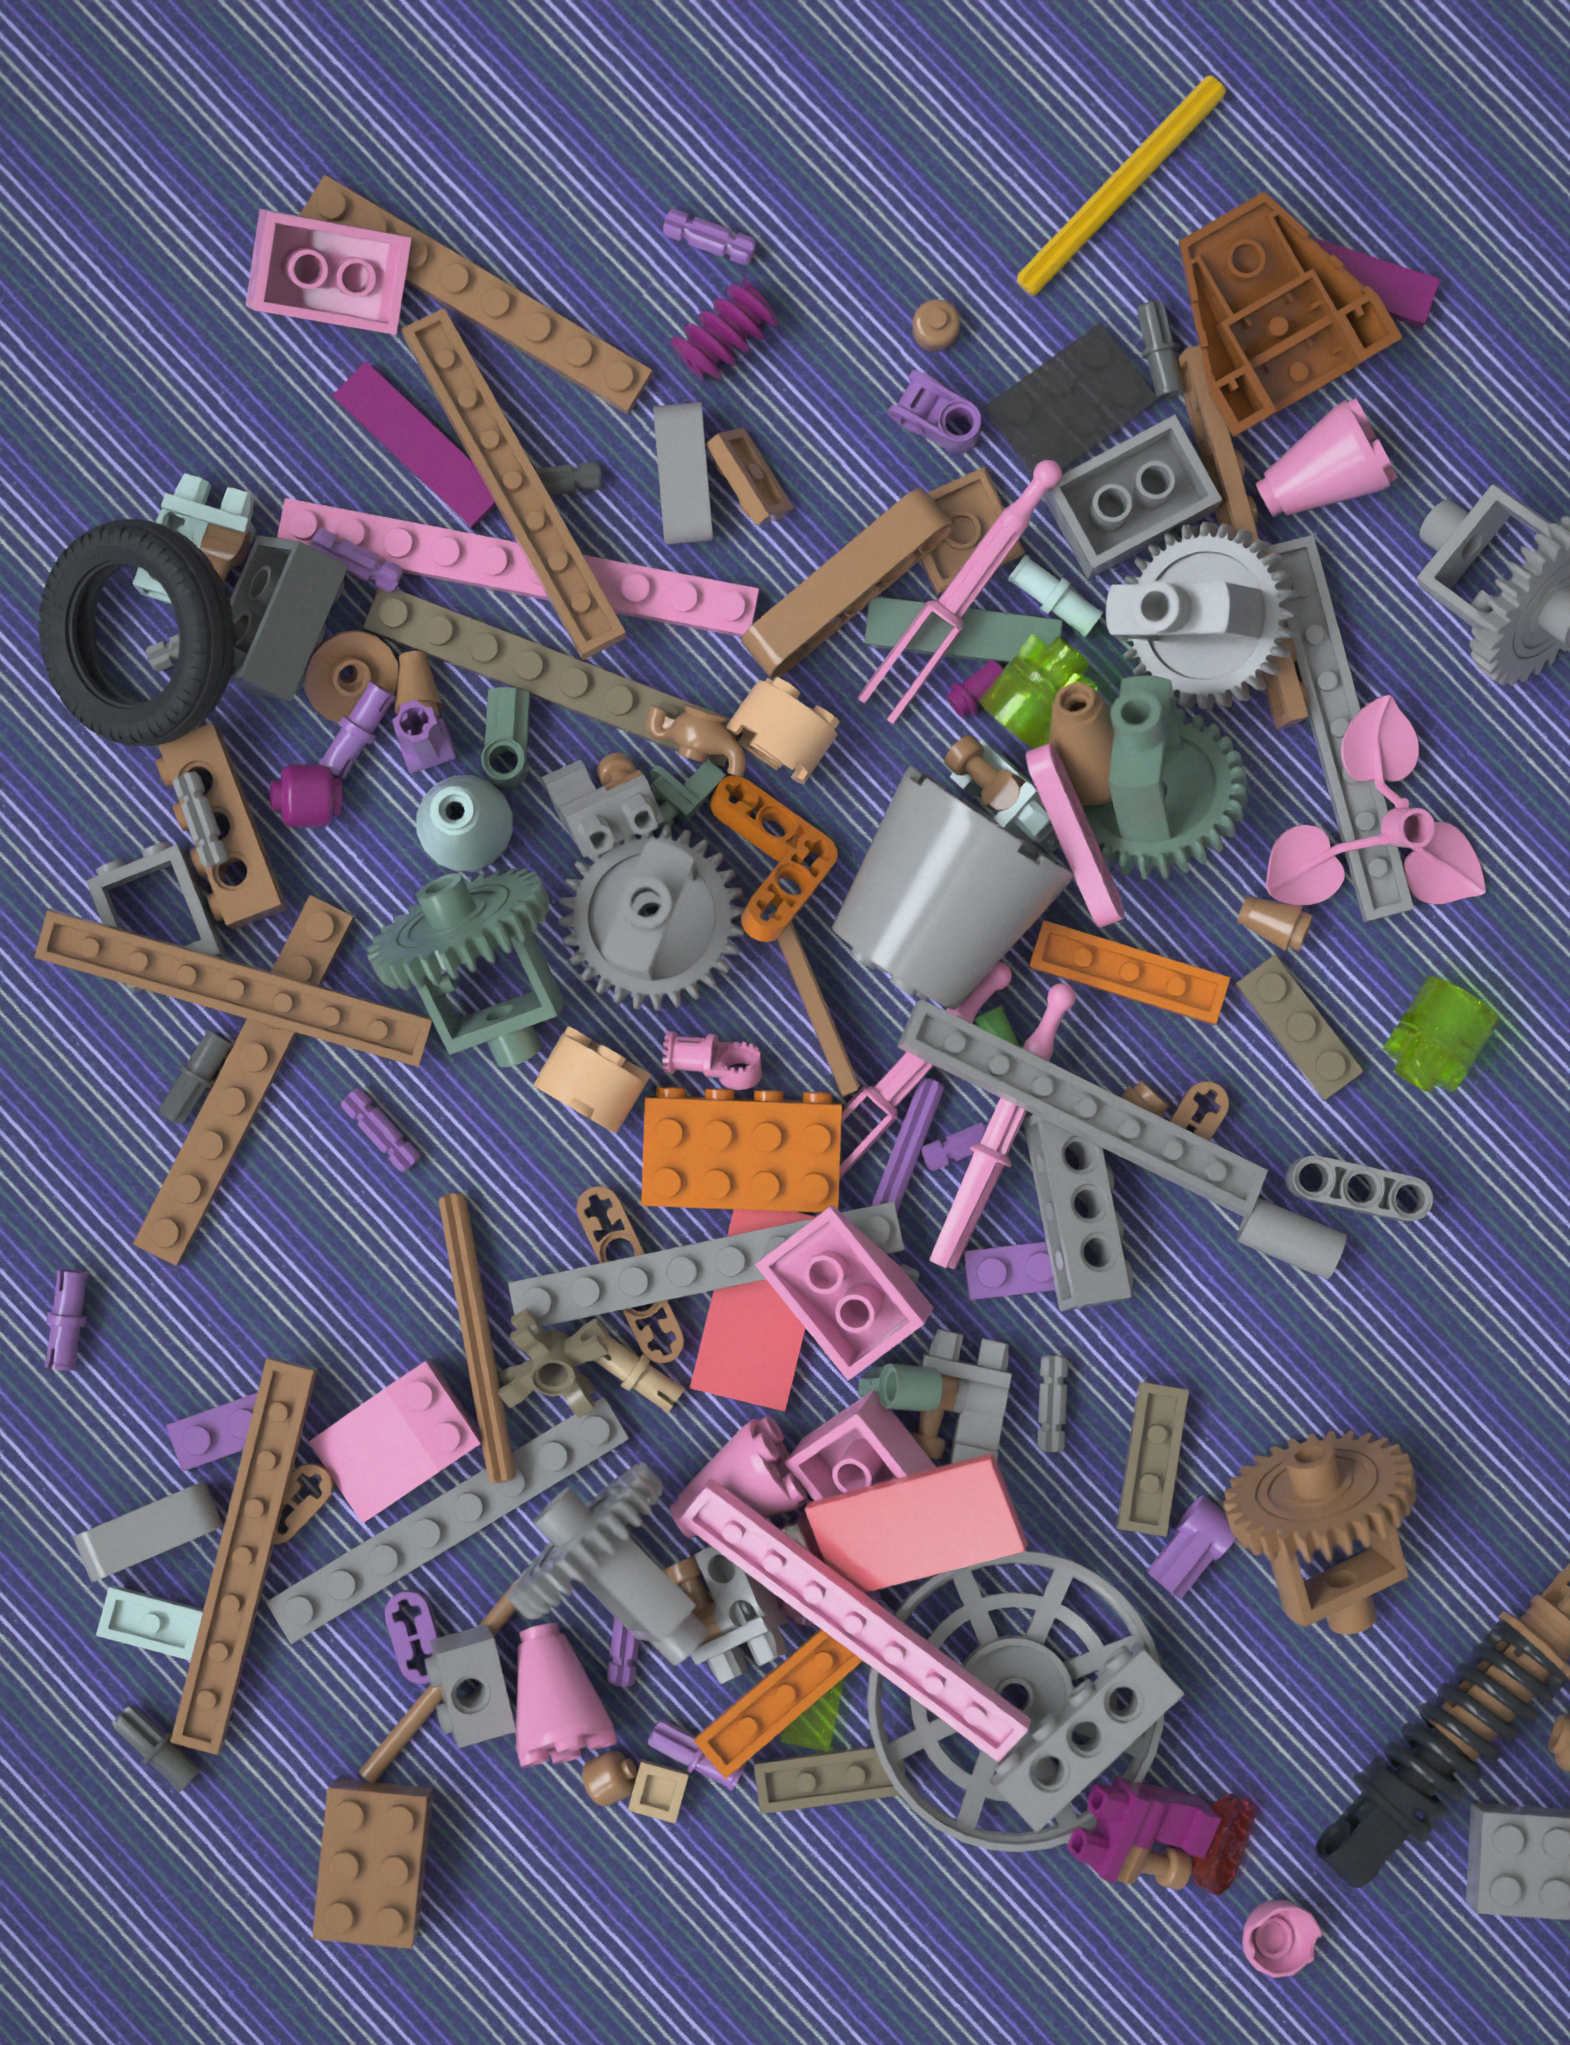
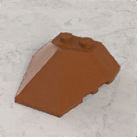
(1275, 312)

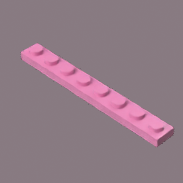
(855, 1620)

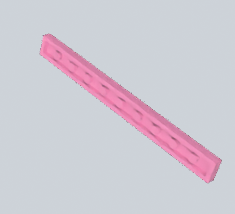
(504, 568)

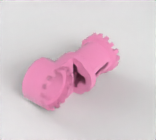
(713, 1059)

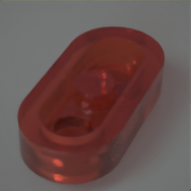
(1223, 1857)

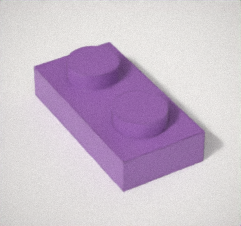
(1008, 1270)
(212, 1433)

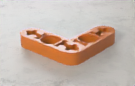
(788, 850)

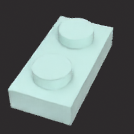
(149, 1622)

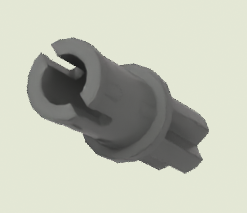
(1160, 350)
(195, 1077)
(156, 1747)

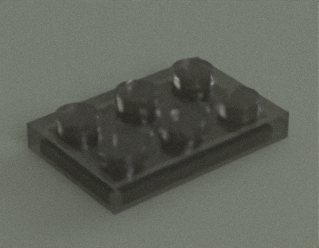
(1071, 402)

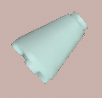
(477, 836)

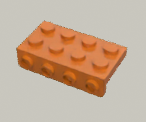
(741, 1151)

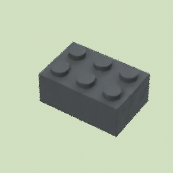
(281, 614)

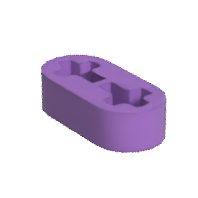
(402, 1637)

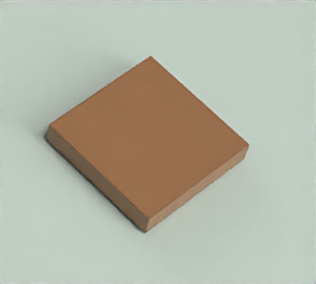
(973, 509)

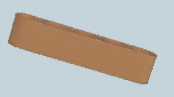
(847, 583)

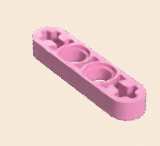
(1075, 835)

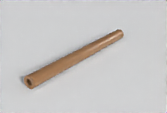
(426, 1704)

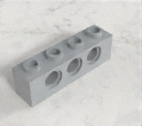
(1065, 1231)
(1042, 1799)

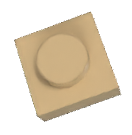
(658, 1791)

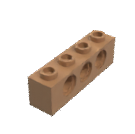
(260, 892)

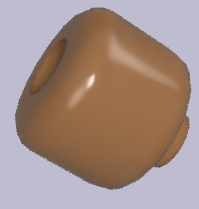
(936, 325)
(609, 1778)

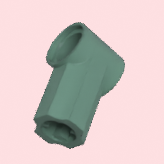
(507, 733)
(904, 1387)

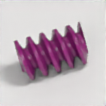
(724, 330)

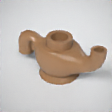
(698, 735)

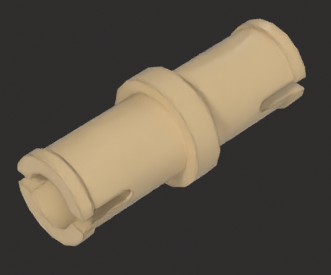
(639, 1375)

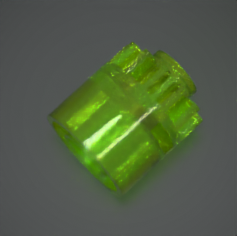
(1028, 686)
(1440, 1035)

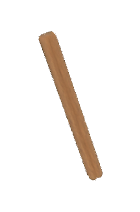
(477, 1338)

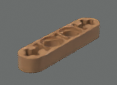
(594, 1224)

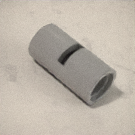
(1292, 1238)

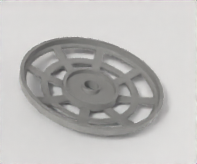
(1001, 1663)

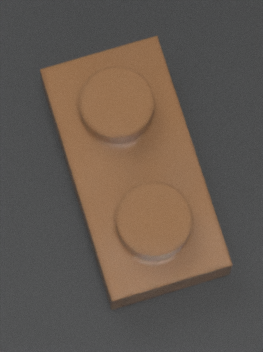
(749, 476)

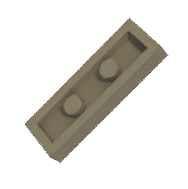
(1298, 1028)
(1152, 1459)
(821, 1779)

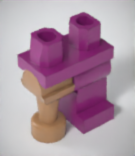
(1129, 1823)

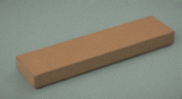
(817, 1011)

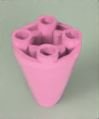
(1328, 464)
(751, 1470)
(556, 1701)

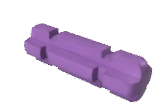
(709, 236)
(360, 561)
(380, 1130)
(955, 1147)
(623, 1650)

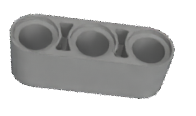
(683, 473)
(1382, 1184)
(148, 1531)

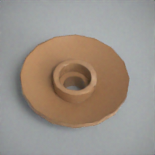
(371, 661)

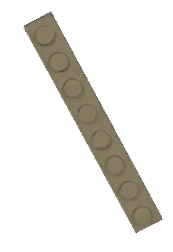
(522, 665)

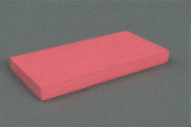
(750, 1332)
(918, 1524)

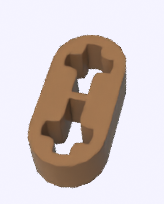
(1187, 1108)
(310, 1505)

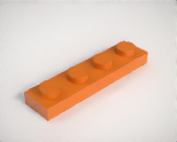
(1129, 972)
(775, 1702)

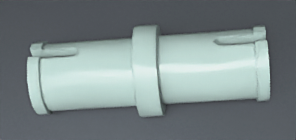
(1055, 595)

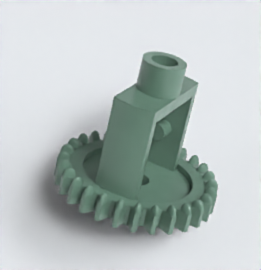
(1167, 783)
(454, 928)

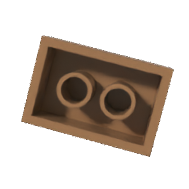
(372, 1863)

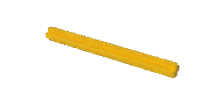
(1121, 185)

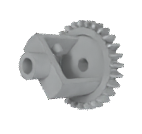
(1534, 609)
(1205, 614)
(659, 951)
(596, 1550)

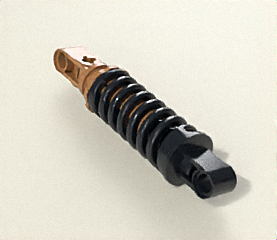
(1521, 1664)

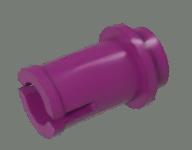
(966, 696)

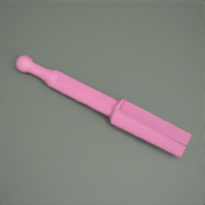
(969, 581)
(911, 1069)
(992, 1152)

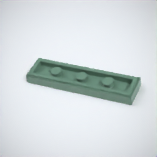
(984, 636)

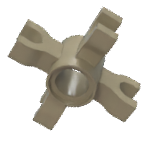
(553, 1363)

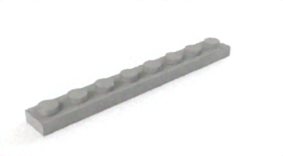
(1333, 704)
(1082, 1108)
(676, 1270)
(445, 1522)

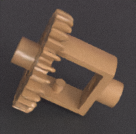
(1320, 1499)

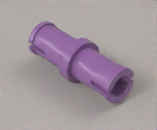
(357, 729)
(66, 1319)

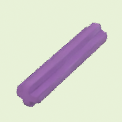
(909, 1142)

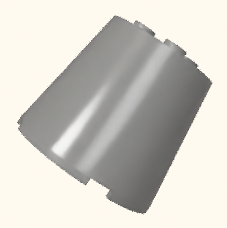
(943, 893)

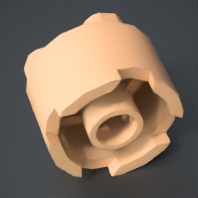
(783, 729)
(592, 1079)

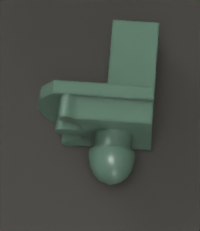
(685, 799)

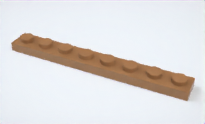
(493, 303)
(1226, 468)
(513, 484)
(232, 987)
(238, 1093)
(243, 1555)

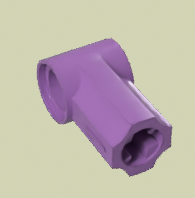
(422, 737)
(1200, 1538)

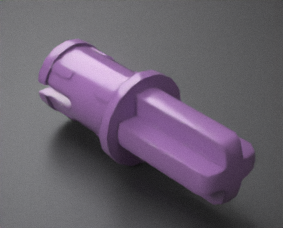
(681, 1747)

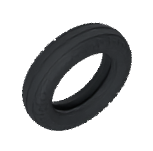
(203, 626)

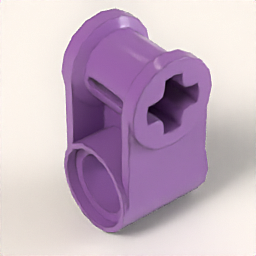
(930, 407)

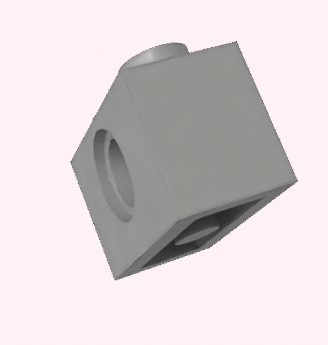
(487, 1710)

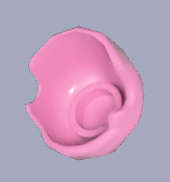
(1280, 1938)

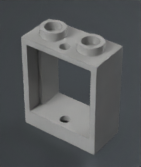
(156, 858)

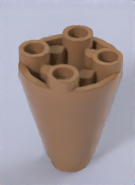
(1084, 738)

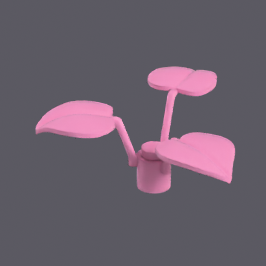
(1443, 863)

